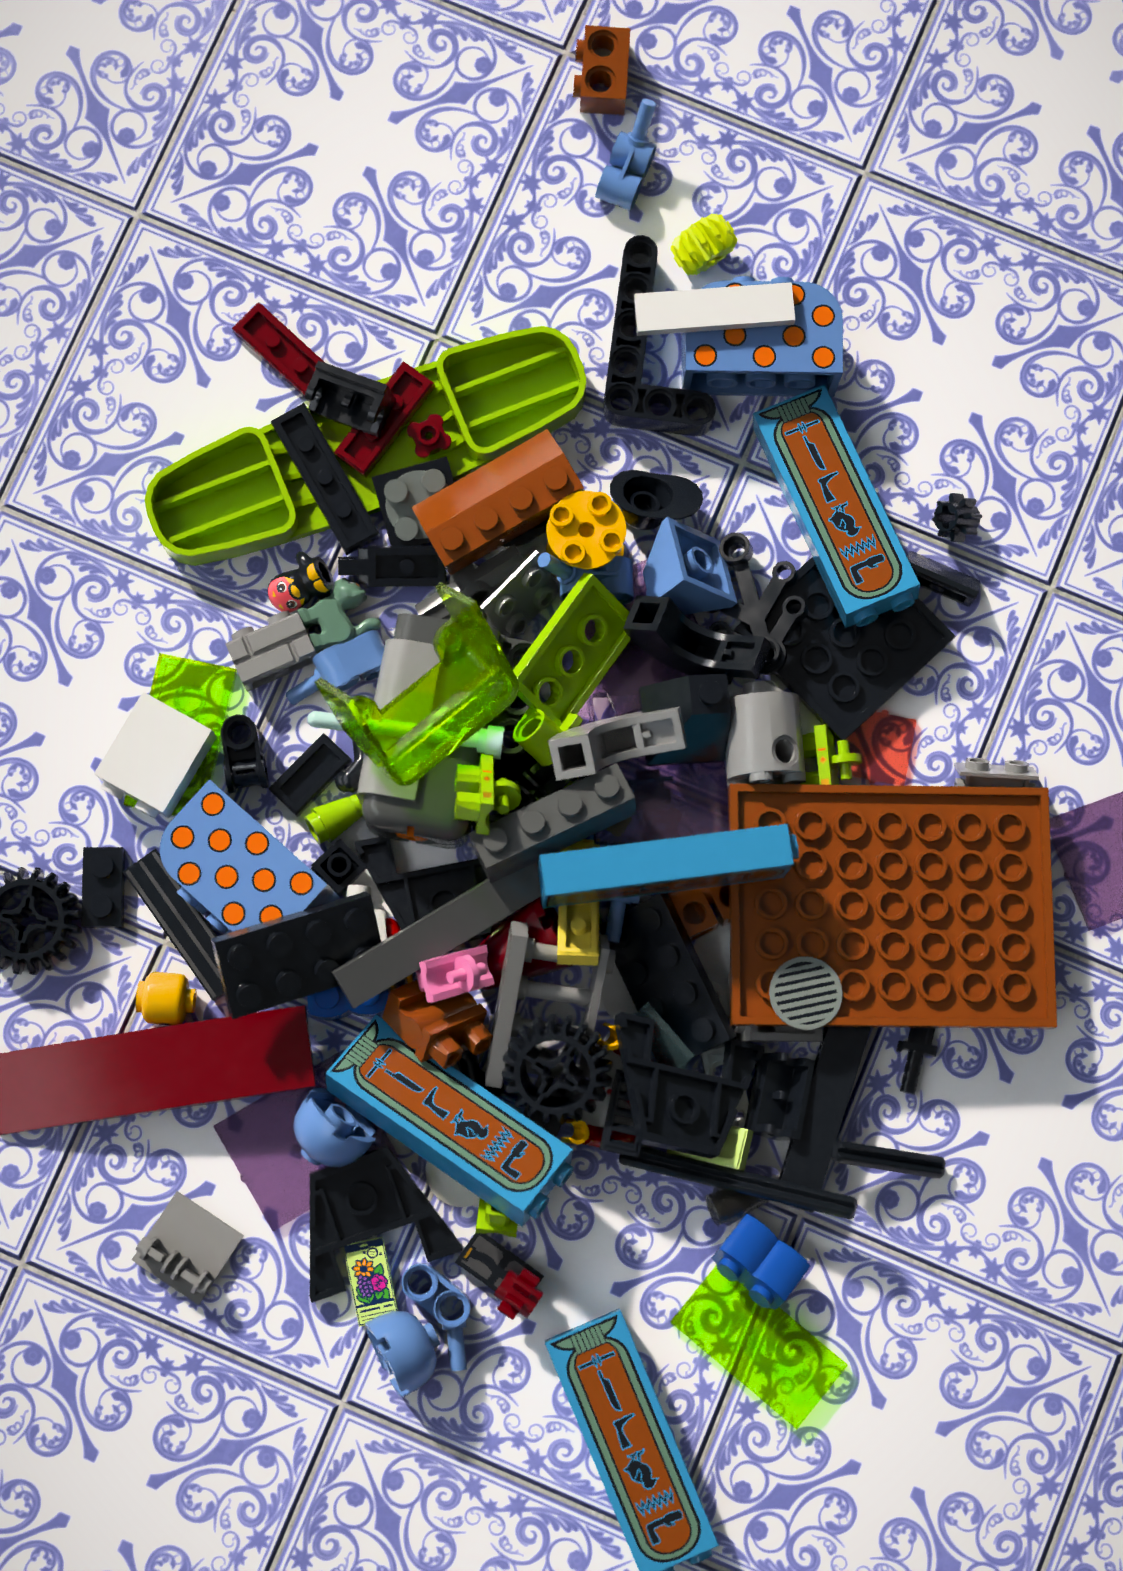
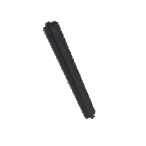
(743, 1182)

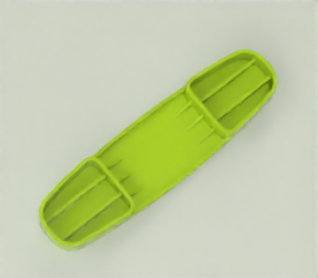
(250, 496)

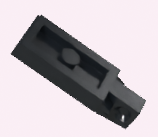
(395, 566)

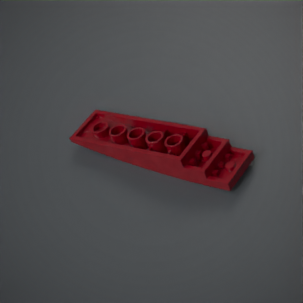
(155, 1070)

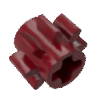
(518, 1294)

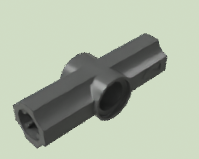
(475, 582)

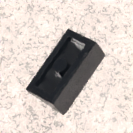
(944, 579)

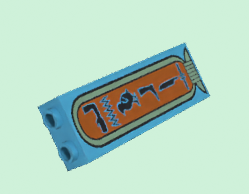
(836, 507)
(666, 865)
(451, 1122)
(631, 1444)

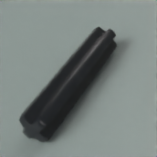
(888, 1159)

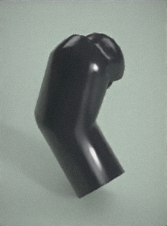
(349, 779)
(470, 1067)

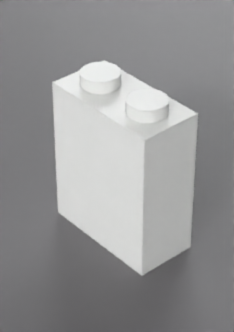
(154, 756)

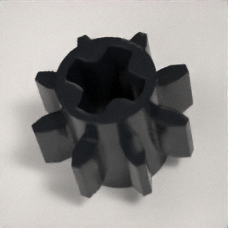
(957, 517)

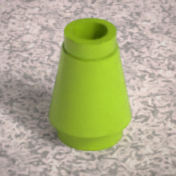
(332, 819)

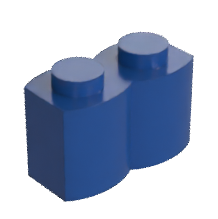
(334, 1005)
(760, 1262)

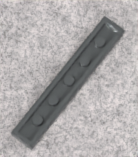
(436, 934)

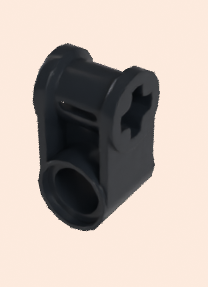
(243, 757)

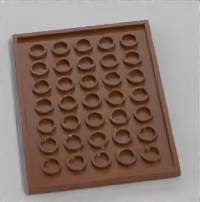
(911, 895)

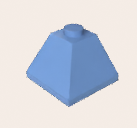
(688, 569)

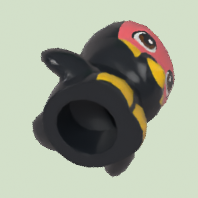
(297, 587)

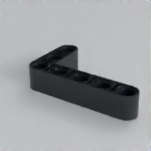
(633, 351)

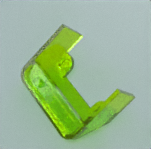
(440, 707)

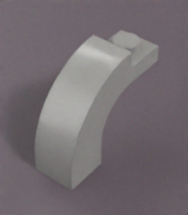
(615, 739)

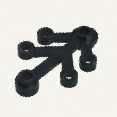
(756, 610)

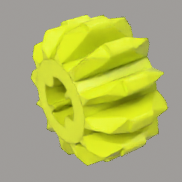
(703, 244)

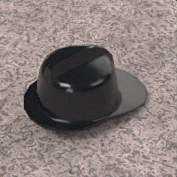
(652, 497)

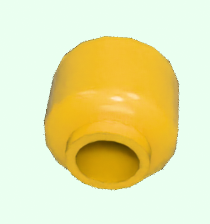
(165, 998)

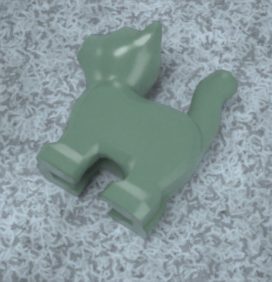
(331, 616)

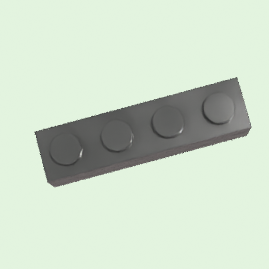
(554, 822)

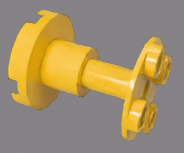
(586, 530)

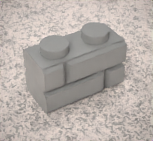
(270, 650)

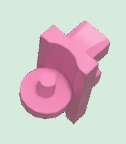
(454, 973)

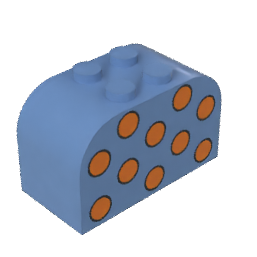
(770, 358)
(235, 865)

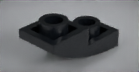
(339, 867)

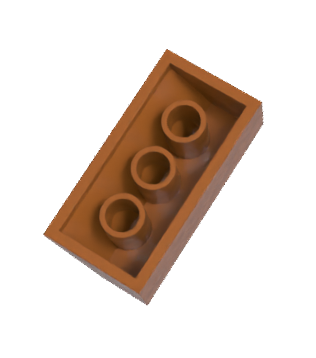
(497, 501)

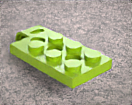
(591, 662)

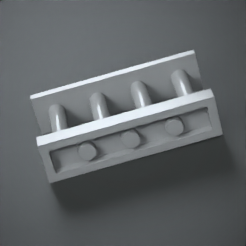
(517, 986)

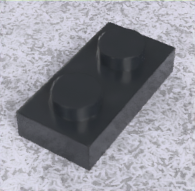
(103, 887)

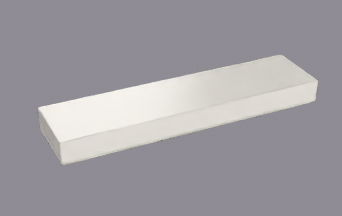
(714, 309)

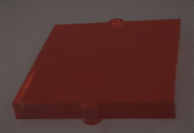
(884, 747)

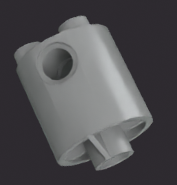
(765, 737)

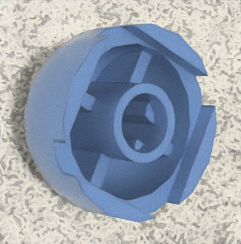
(330, 1131)
(404, 1349)

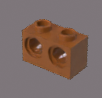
(604, 70)

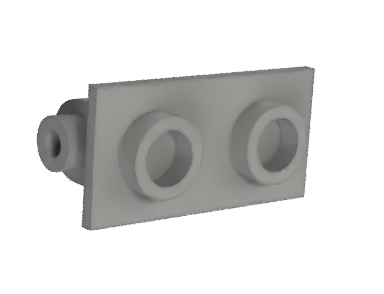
(979, 773)

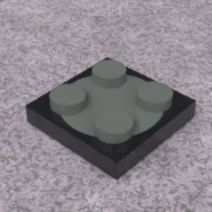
(405, 488)

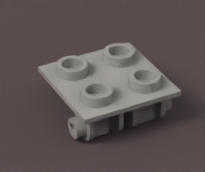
(520, 598)
(187, 1247)

